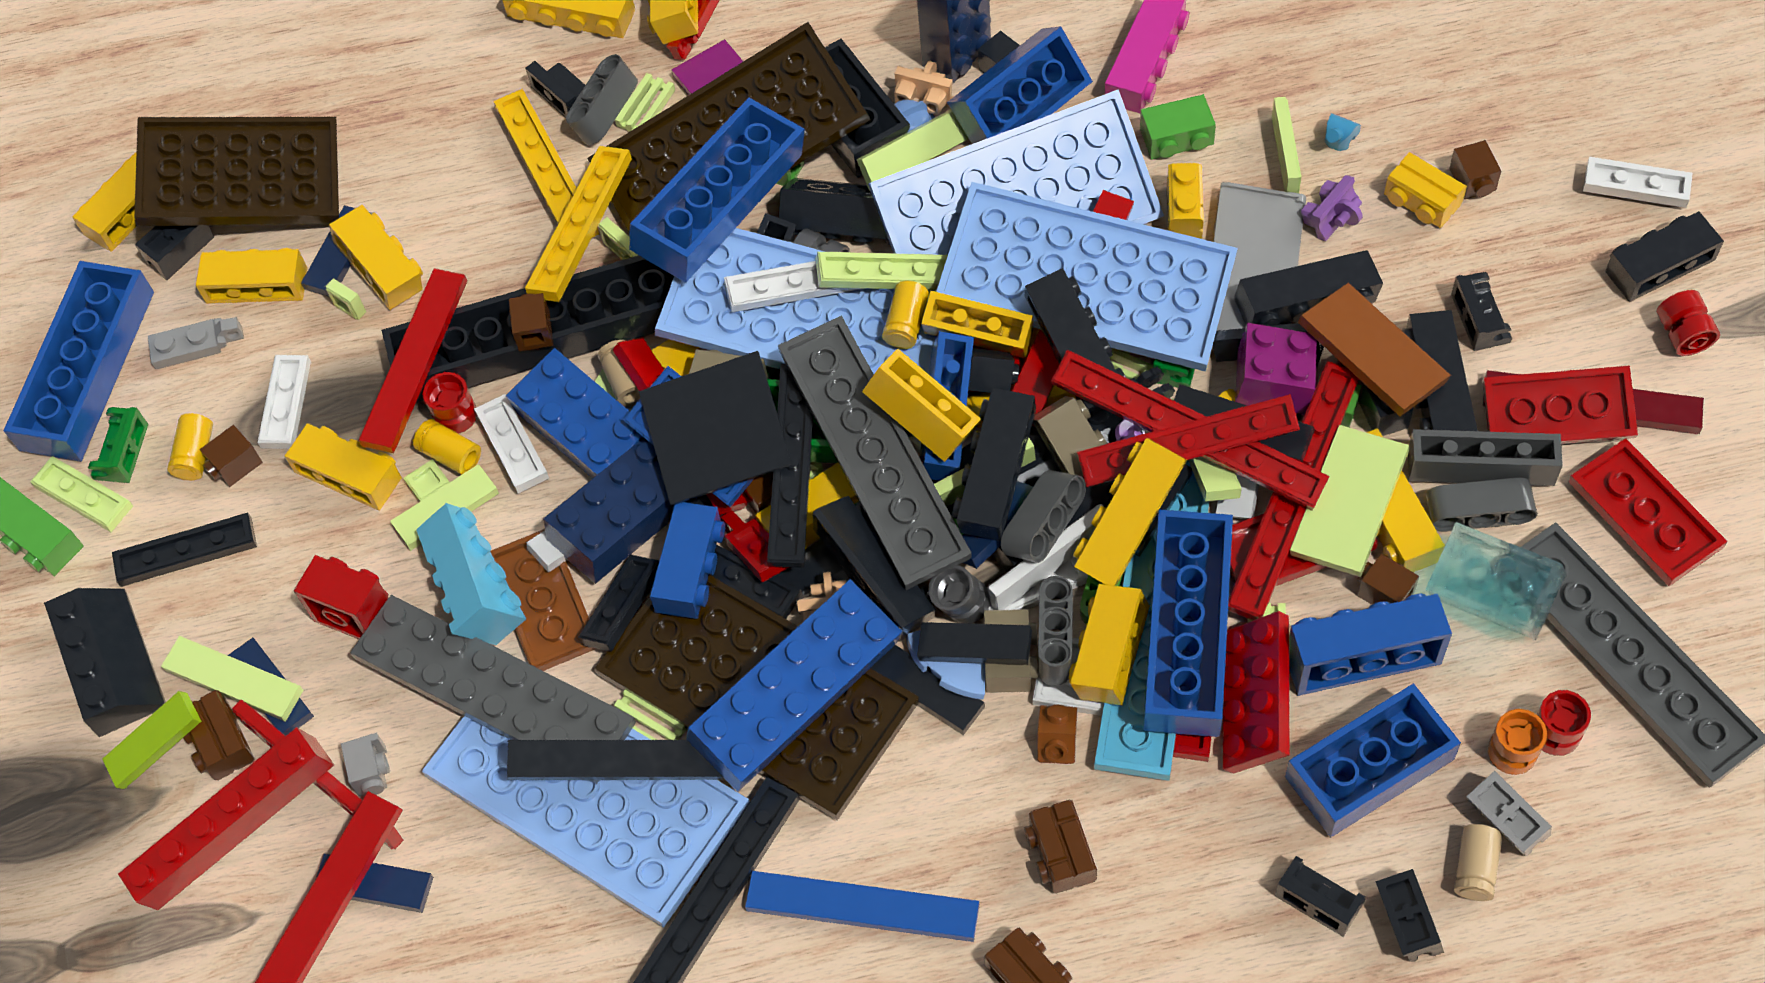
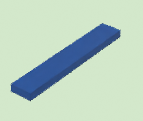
(863, 906)

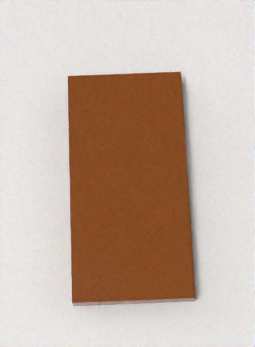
(1374, 349)
(549, 604)

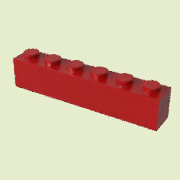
(226, 819)

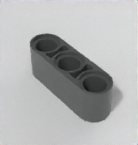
(601, 99)
(1482, 504)
(1043, 516)
(1055, 616)

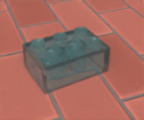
(1496, 580)

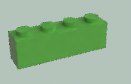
(34, 532)

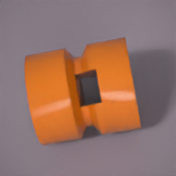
(1517, 741)

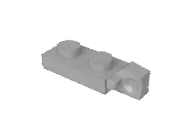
(193, 341)

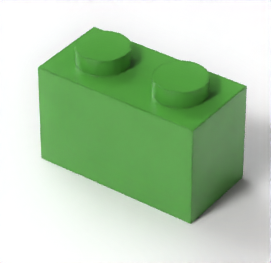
(1177, 127)

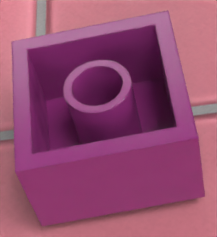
(1274, 365)

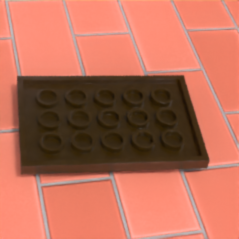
(236, 171)

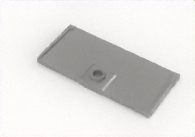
(1264, 229)

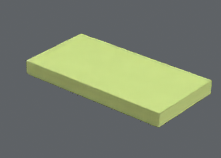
(1353, 501)

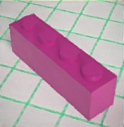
(1146, 50)

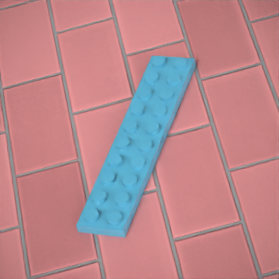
(1121, 740)

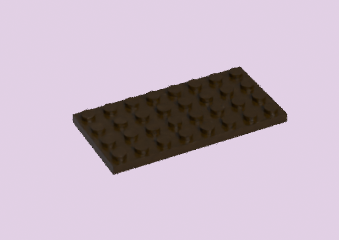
(788, 77)
(693, 662)

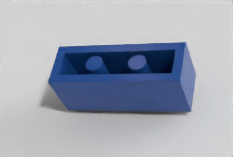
(687, 560)

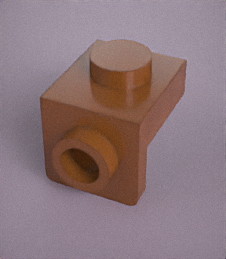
(1057, 734)

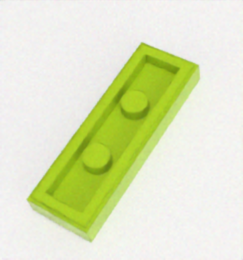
(151, 740)

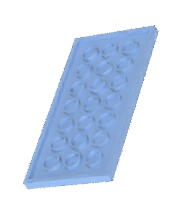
(1053, 159)
(1144, 284)
(702, 316)
(625, 836)

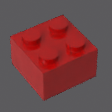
(340, 595)

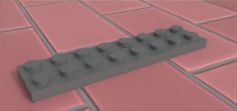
(874, 454)
(1646, 664)
(483, 680)

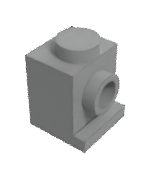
(366, 764)

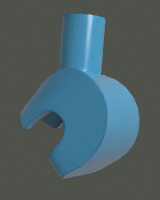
(1340, 132)

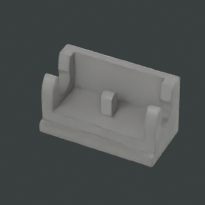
(1510, 813)

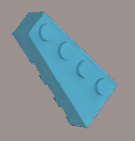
(469, 576)

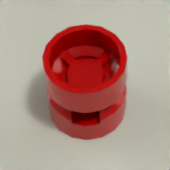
(1688, 322)
(450, 401)
(1566, 721)

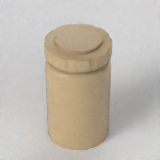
(619, 380)
(1478, 862)

